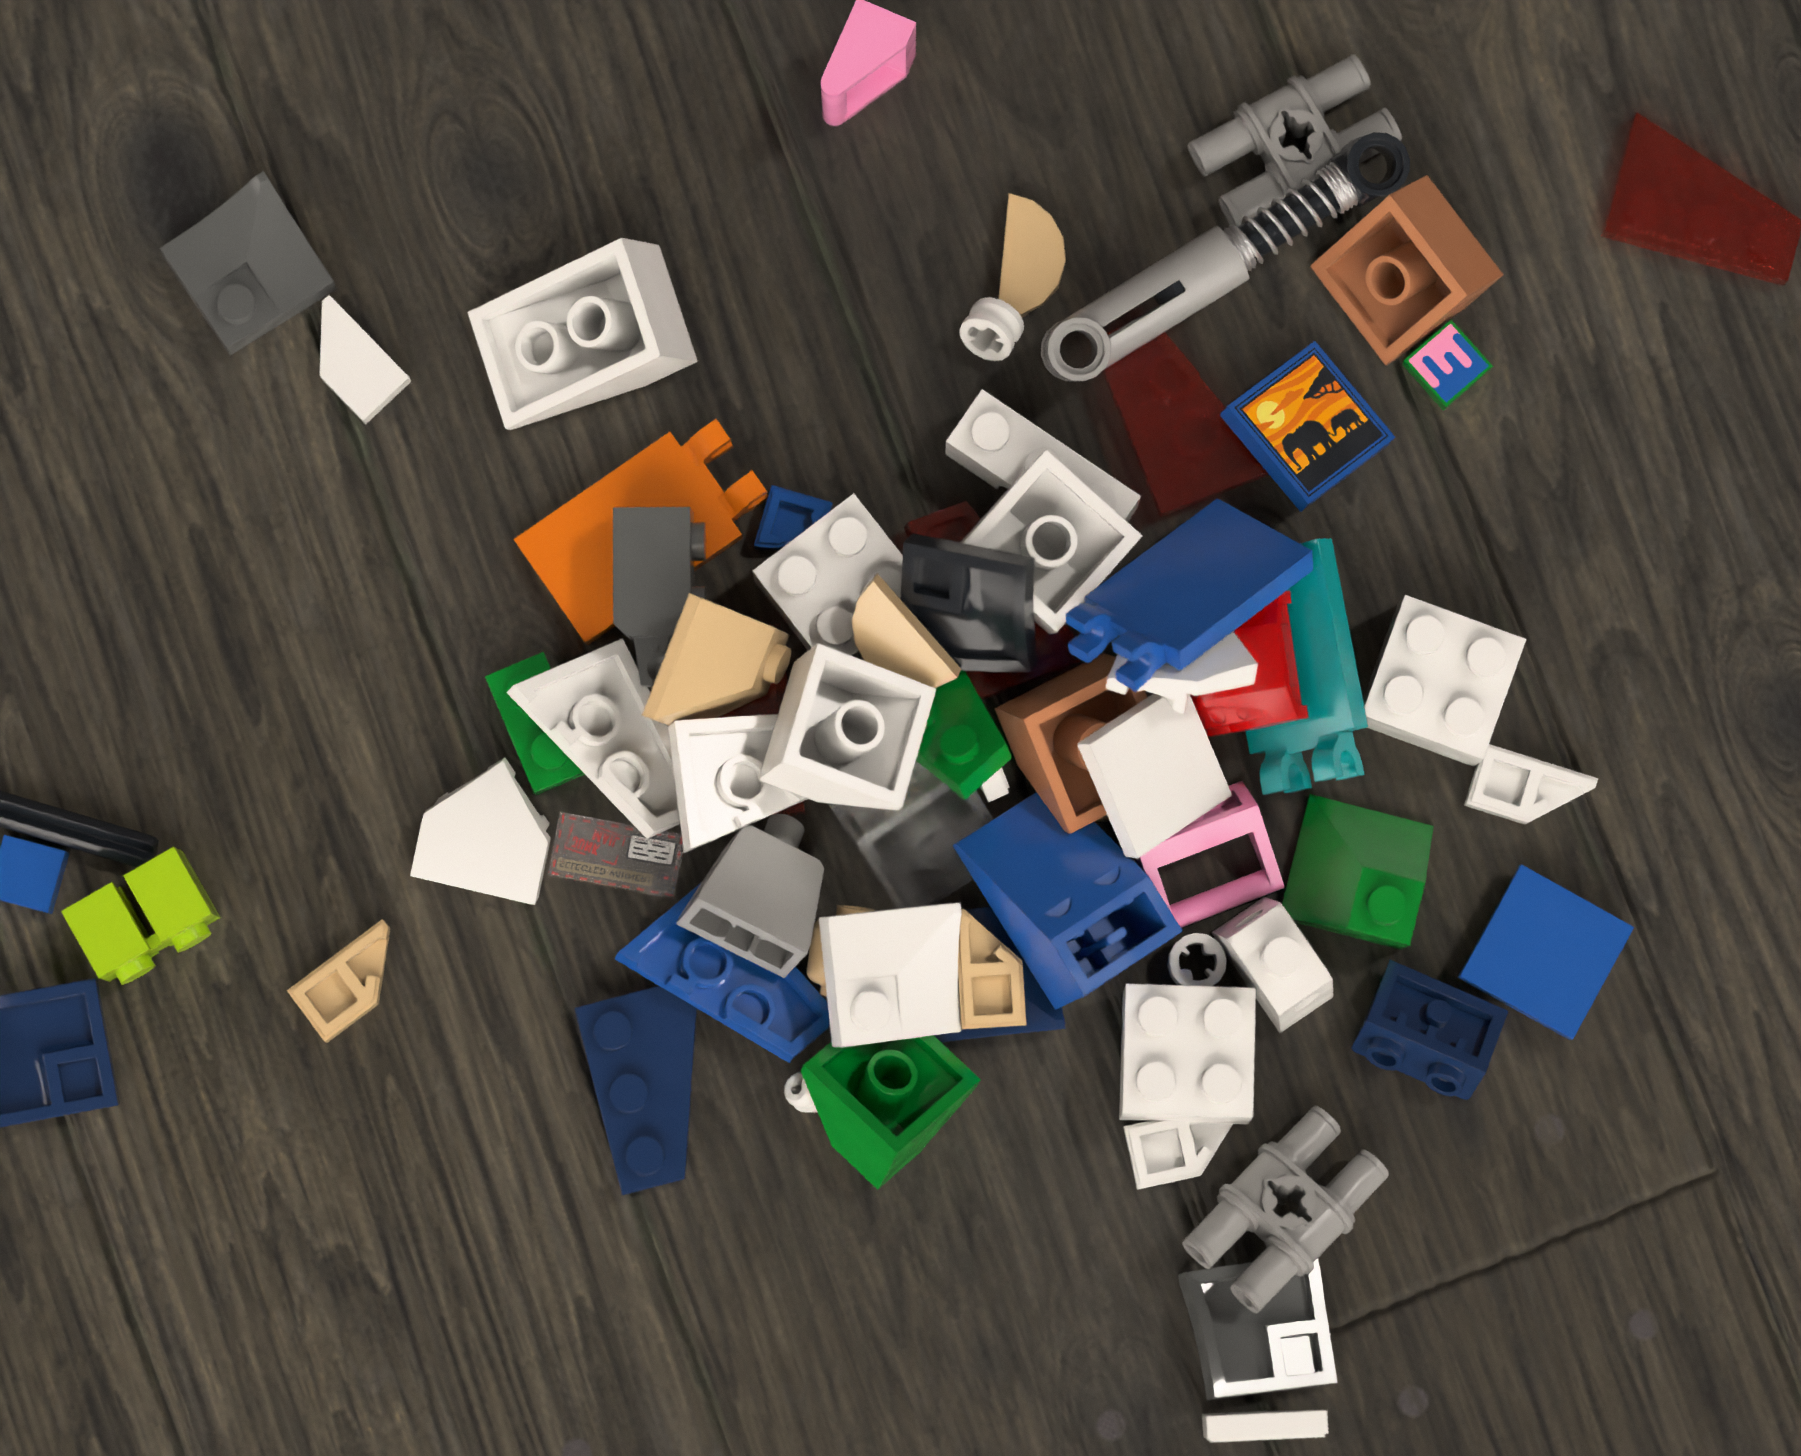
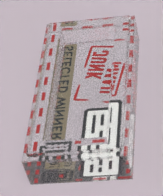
(616, 855)

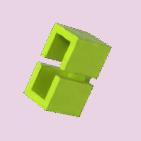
(113, 931)

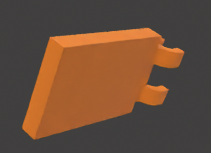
(575, 542)

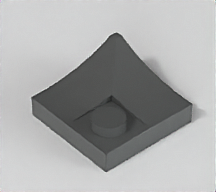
(248, 265)
(1262, 1351)

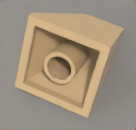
(715, 664)

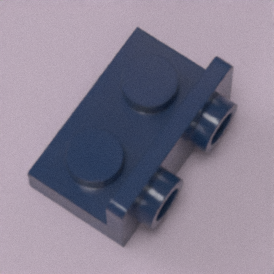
(1429, 1031)

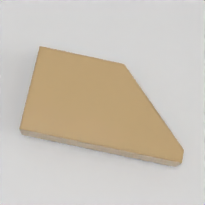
(988, 979)
(345, 984)

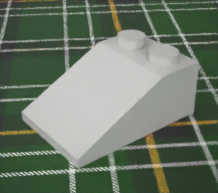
(583, 333)

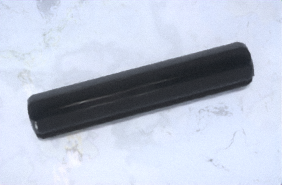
(76, 830)

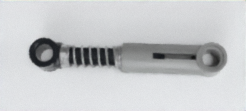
(1220, 260)

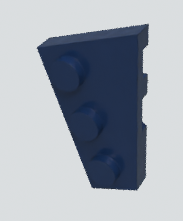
(642, 1077)

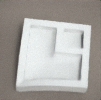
(892, 973)

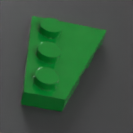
(961, 738)

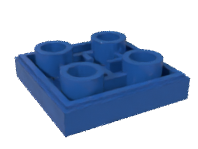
(1545, 952)

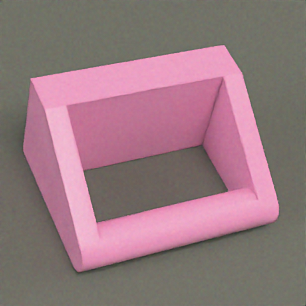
(866, 61)
(1223, 823)

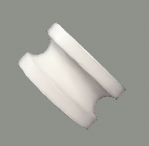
(991, 329)
(1209, 947)

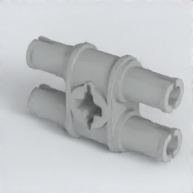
(1262, 129)
(1296, 1238)

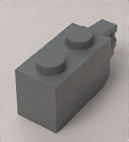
(654, 577)

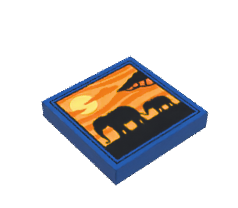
(1307, 426)

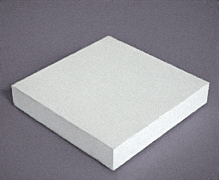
(1153, 772)

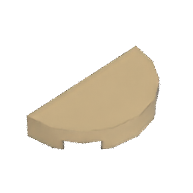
(1031, 256)
(896, 640)

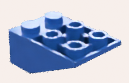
(1066, 898)

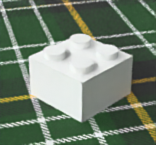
(823, 572)
(1441, 680)
(1187, 1053)

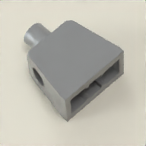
(760, 896)

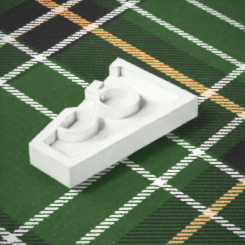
(596, 719)
(719, 774)

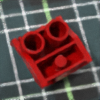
(1276, 689)

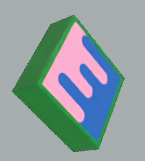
(1447, 365)

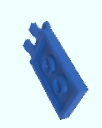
(1187, 592)

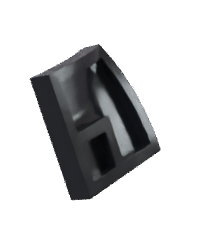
(972, 602)

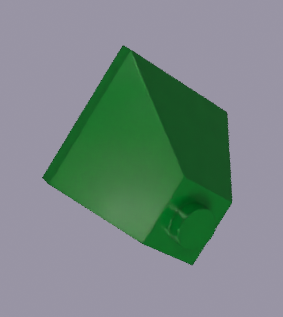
(1358, 872)
(886, 1099)

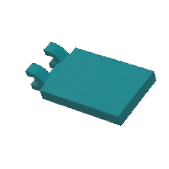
(1326, 684)

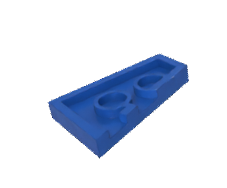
(749, 999)

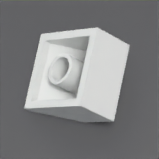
(1065, 529)
(847, 731)

